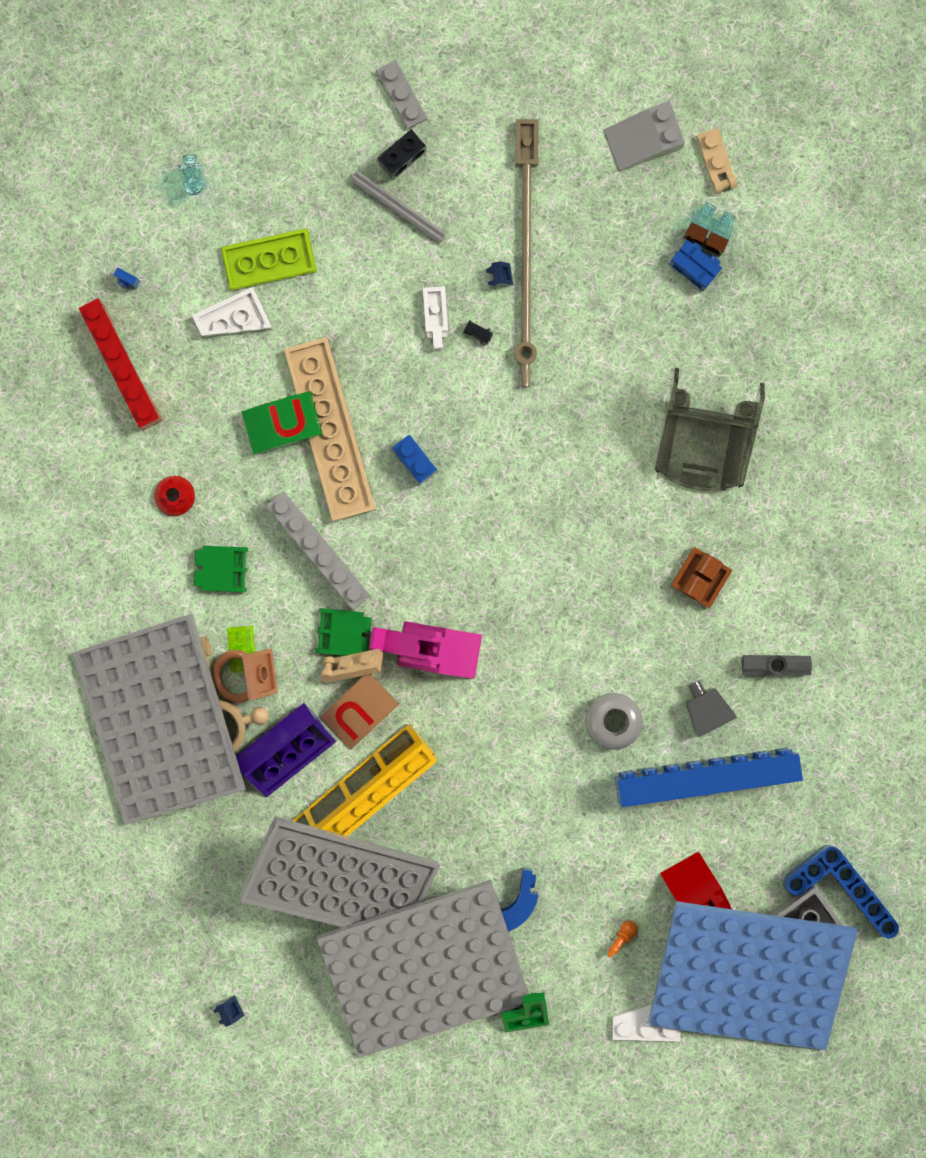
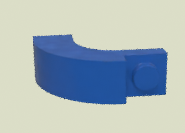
(525, 903)

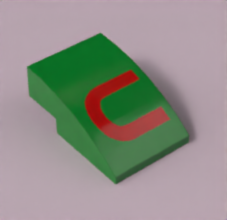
(282, 423)

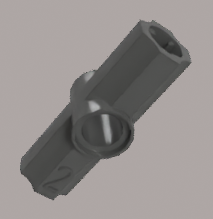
(790, 665)

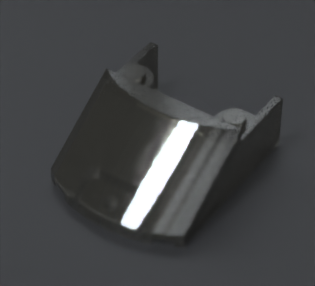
(704, 446)

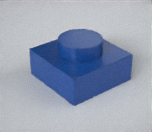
(125, 279)

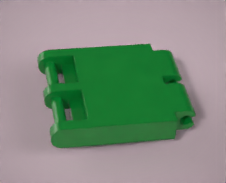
(220, 568)
(343, 632)

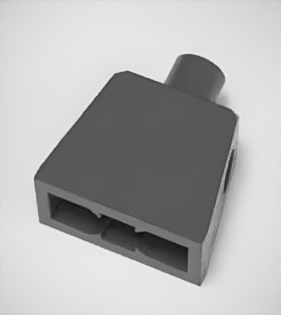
(707, 709)

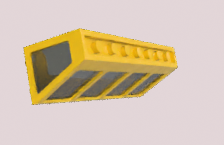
(371, 784)

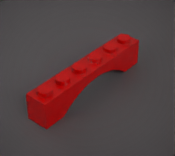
(120, 364)

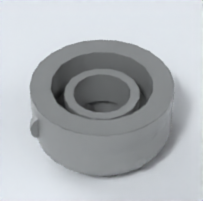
(595, 721)

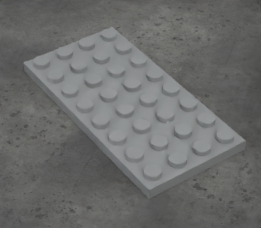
(333, 875)

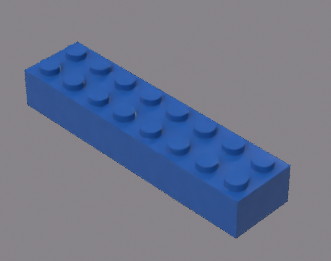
(708, 778)

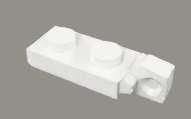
(435, 315)

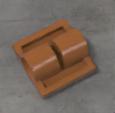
(701, 577)

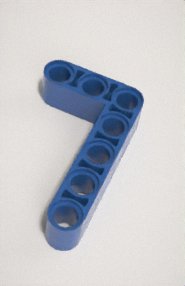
(848, 885)

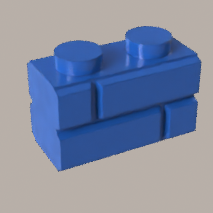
(695, 264)
(414, 459)

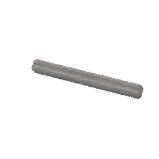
(398, 207)

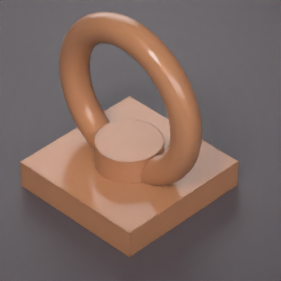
(258, 673)

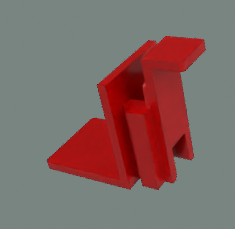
(694, 883)

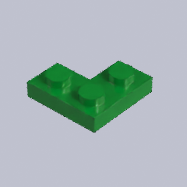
(532, 1015)

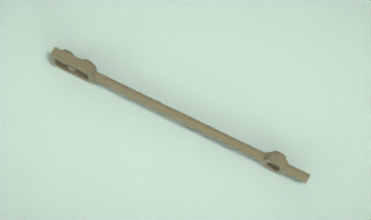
(526, 157)

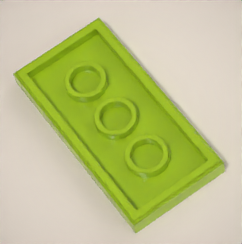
(268, 259)

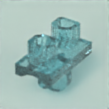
(192, 175)

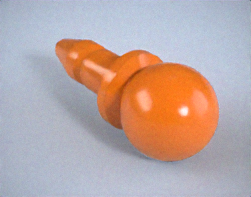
(627, 931)

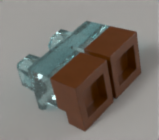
(720, 230)

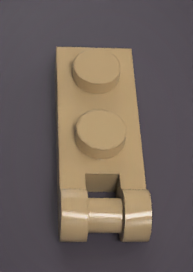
(716, 160)
(351, 666)

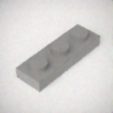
(401, 94)

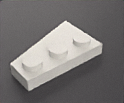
(234, 315)
(635, 1026)

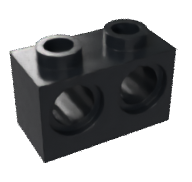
(401, 154)

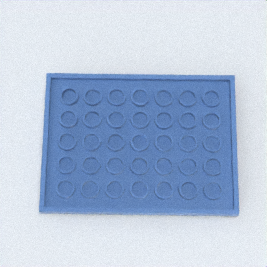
(751, 975)

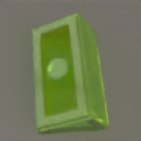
(240, 639)

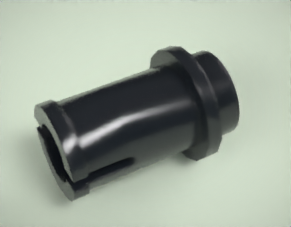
(478, 332)

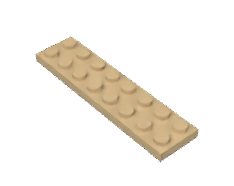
(337, 449)

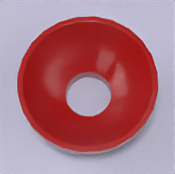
(182, 504)

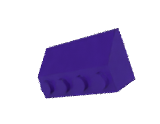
(284, 750)

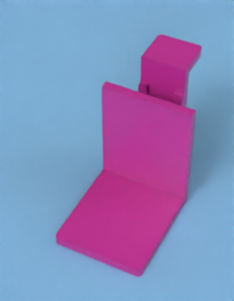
(430, 648)

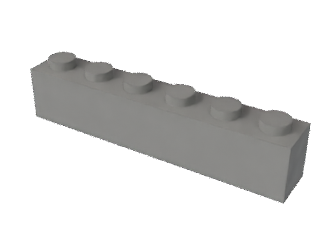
(318, 550)

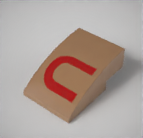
(359, 710)

